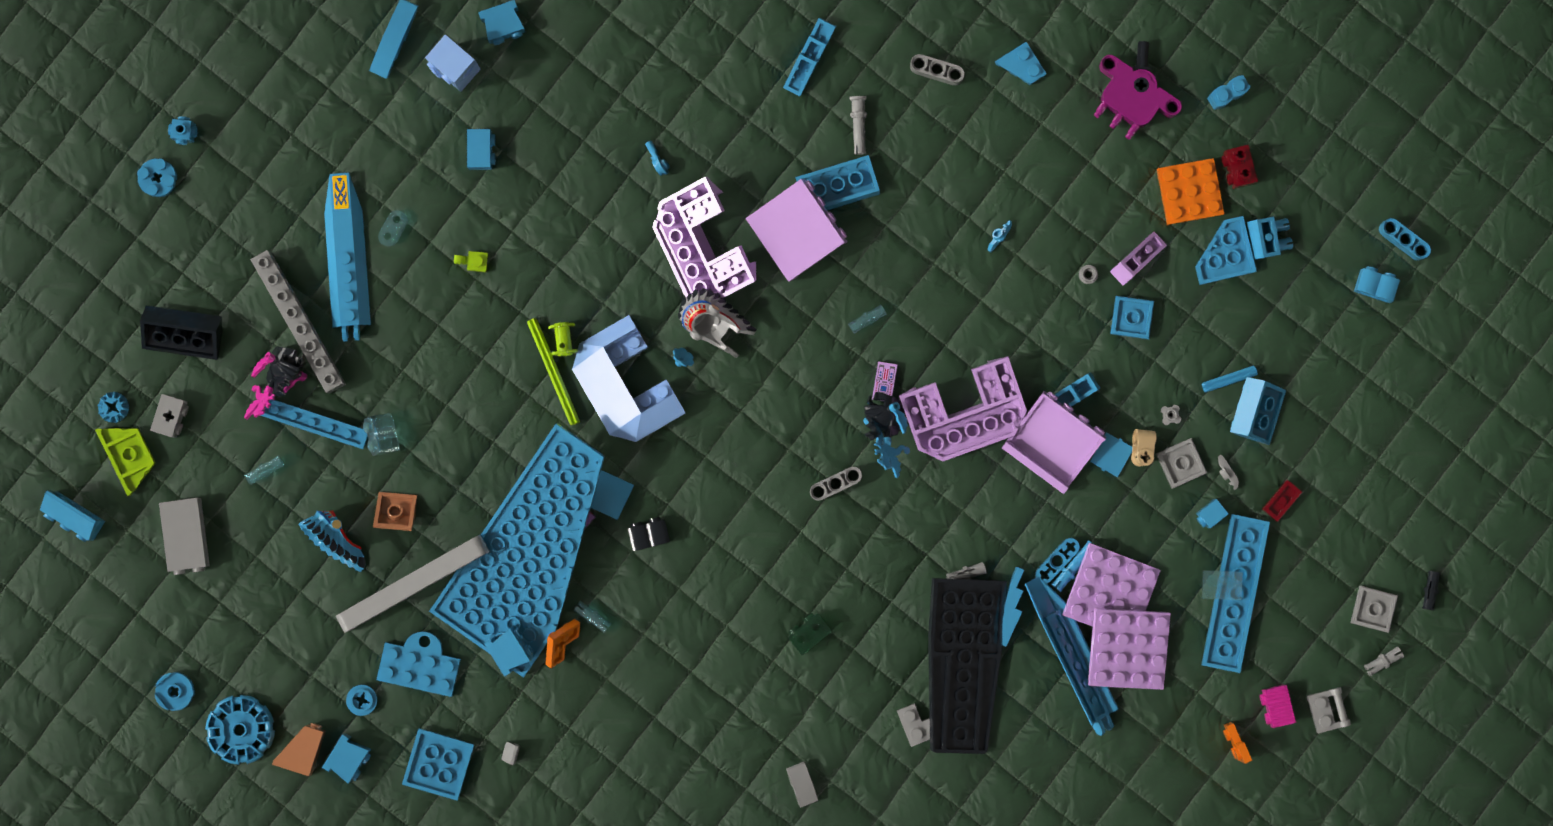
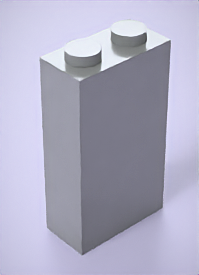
(184, 535)

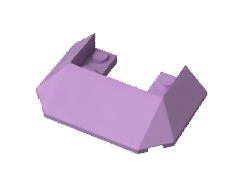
(688, 248)
(972, 427)

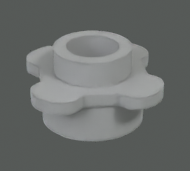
(1165, 413)

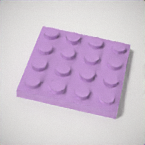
(1109, 582)
(1129, 648)

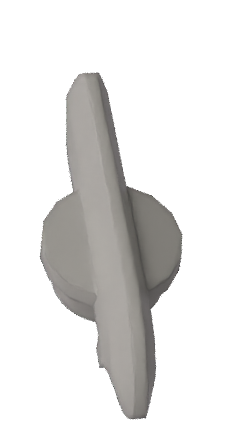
(1227, 472)

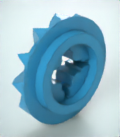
(113, 416)
(353, 704)

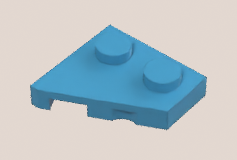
(1022, 64)

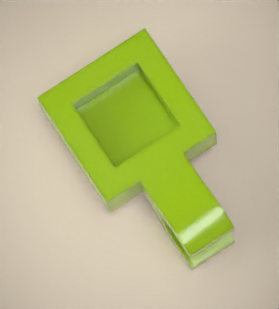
(475, 261)

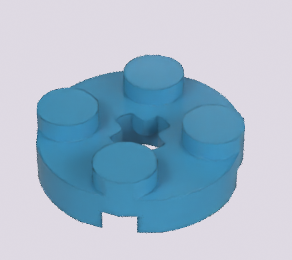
(146, 176)
(174, 702)

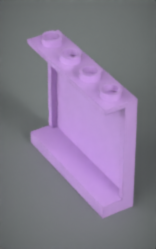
(797, 229)
(1054, 441)

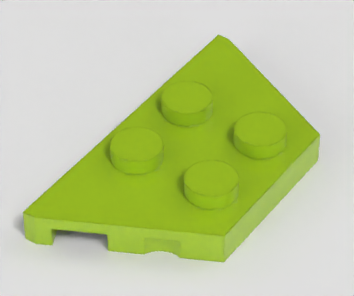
(127, 455)

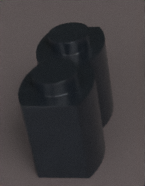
(649, 534)

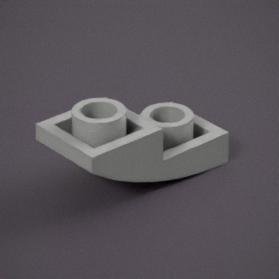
(802, 784)

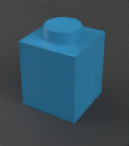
(1211, 514)

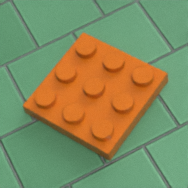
(1190, 191)

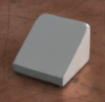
(510, 753)

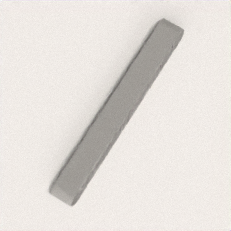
(412, 583)

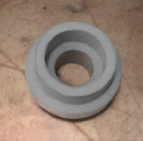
(1090, 268)

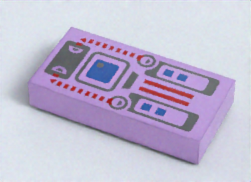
(884, 378)

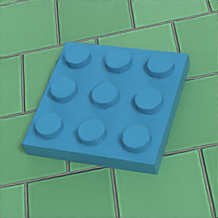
(438, 764)

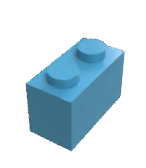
(480, 149)

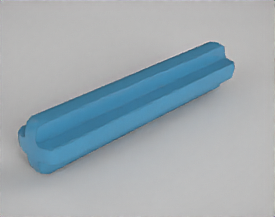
(1229, 379)

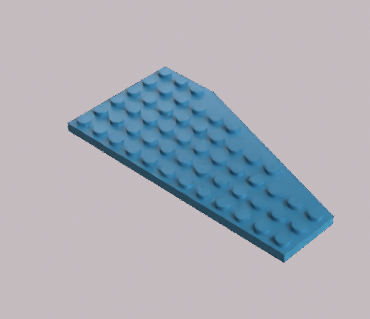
(530, 548)

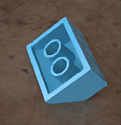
(1258, 410)
(71, 515)

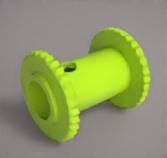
(563, 336)

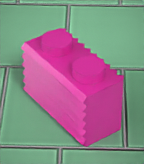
(1278, 706)

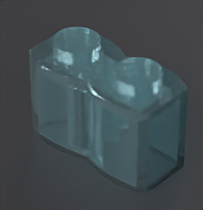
(381, 434)

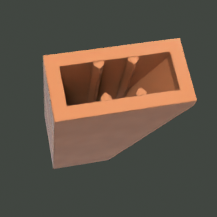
(302, 751)

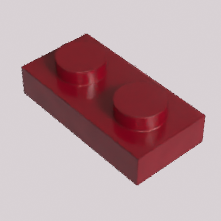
(1282, 500)

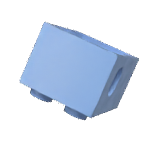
(452, 63)

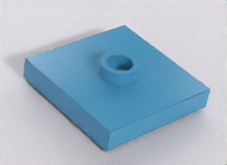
(1132, 317)

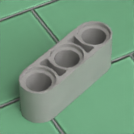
(930, 62)
(845, 483)

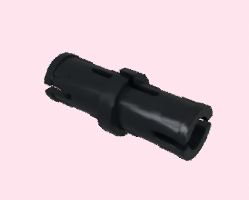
(1431, 590)

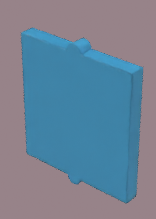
(1112, 455)

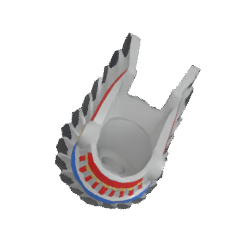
(710, 317)

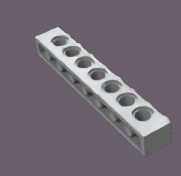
(298, 321)

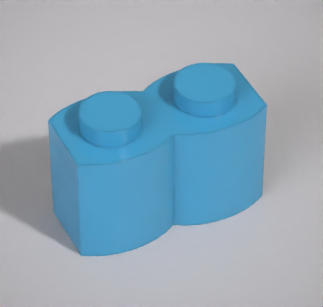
(1231, 91)
(1377, 285)

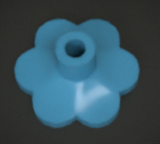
(682, 357)

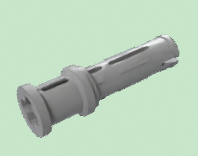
(858, 115)

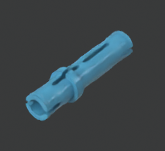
(1069, 572)

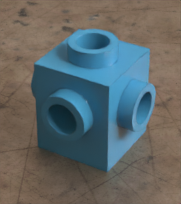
(187, 135)

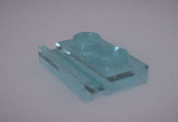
(1222, 585)

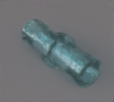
(867, 319)
(275, 464)
(592, 616)

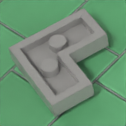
(915, 729)

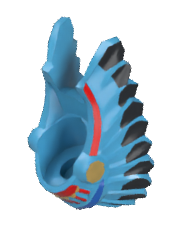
(328, 534)

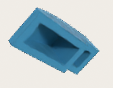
(1078, 390)

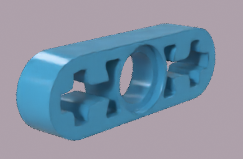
(1063, 546)

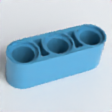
(1395, 238)

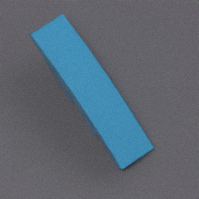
(393, 38)
(809, 56)
(1010, 614)

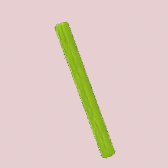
(553, 371)

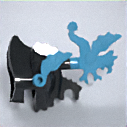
(888, 420)

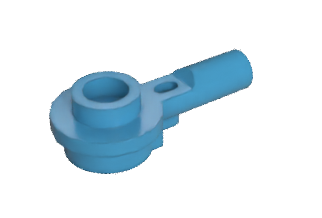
(660, 166)

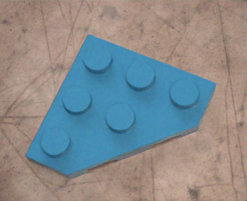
(1227, 253)

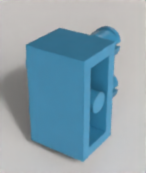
(1265, 239)

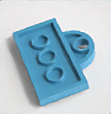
(419, 666)

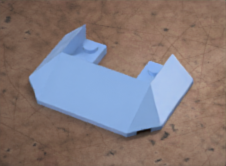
(617, 409)

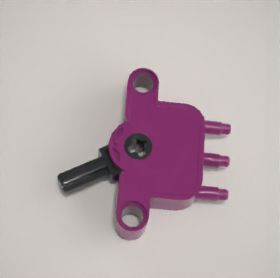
(1125, 98)

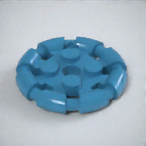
(250, 723)

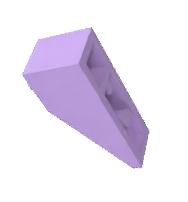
(1138, 258)

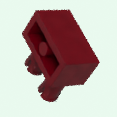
(1239, 167)

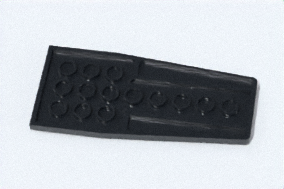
(964, 662)

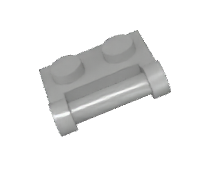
(1322, 711)

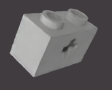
(165, 425)

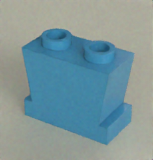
(502, 22)
(509, 650)
(347, 758)

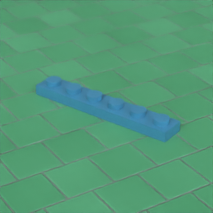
(316, 424)

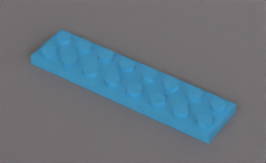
(1232, 618)

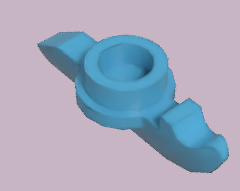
(999, 235)

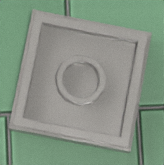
(1181, 463)
(1374, 609)

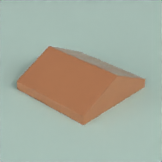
(395, 511)

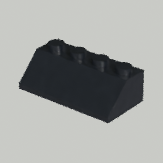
(181, 332)

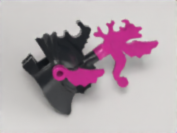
(281, 376)

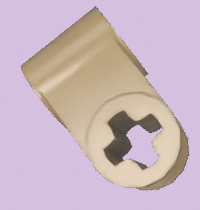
(1144, 445)

